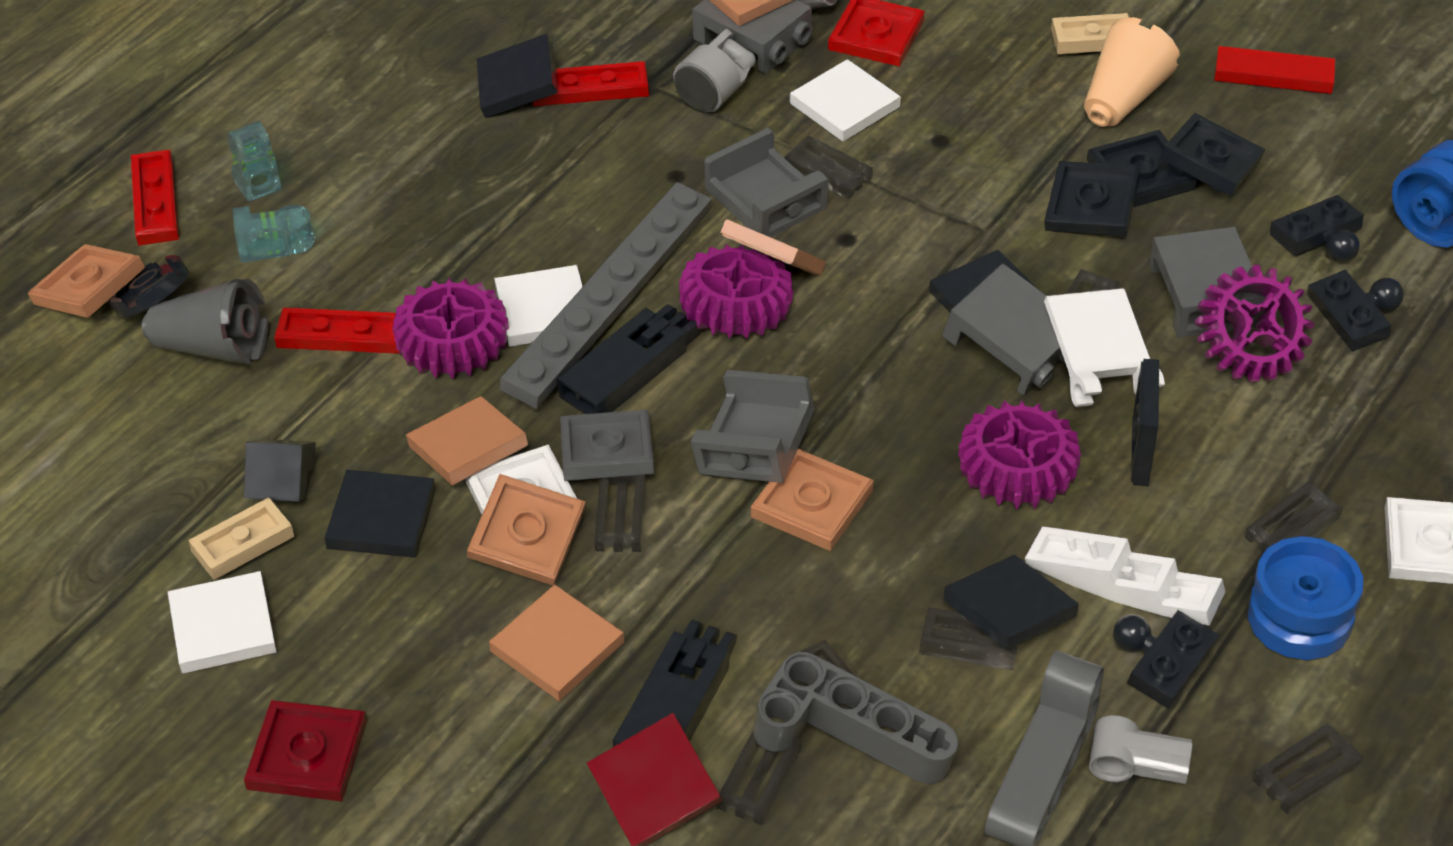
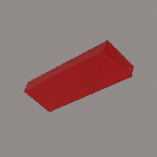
(1275, 69)
(598, 83)
(154, 197)
(336, 330)

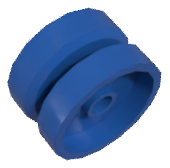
(1425, 196)
(1305, 597)

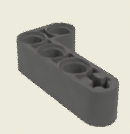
(1047, 751)
(924, 759)

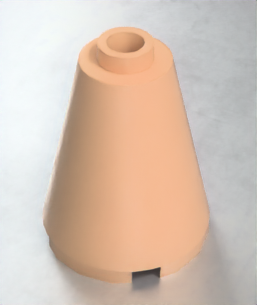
(1129, 70)

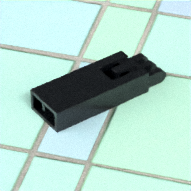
(623, 365)
(670, 692)

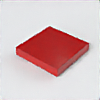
(876, 30)

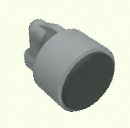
(713, 72)

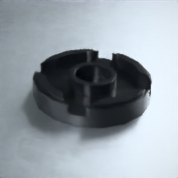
(149, 286)

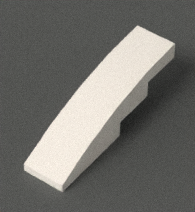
(1129, 578)

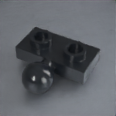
(1321, 223)
(1353, 311)
(1168, 658)

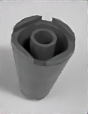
(211, 323)

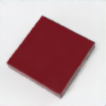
(305, 750)
(654, 781)

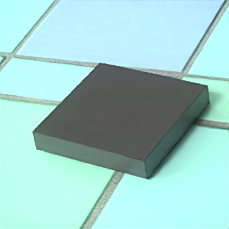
(606, 445)

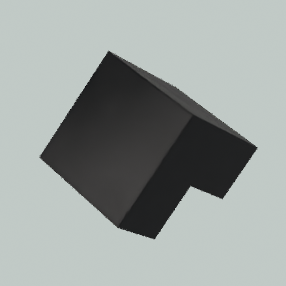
(278, 469)

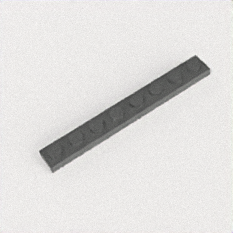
(605, 295)

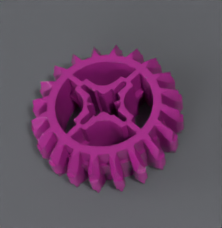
(735, 291)
(450, 328)
(1268, 330)
(1019, 454)

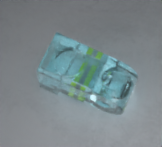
(251, 157)
(272, 232)

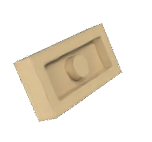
(1082, 33)
(241, 538)

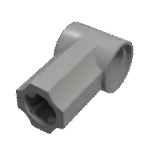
(1124, 751)

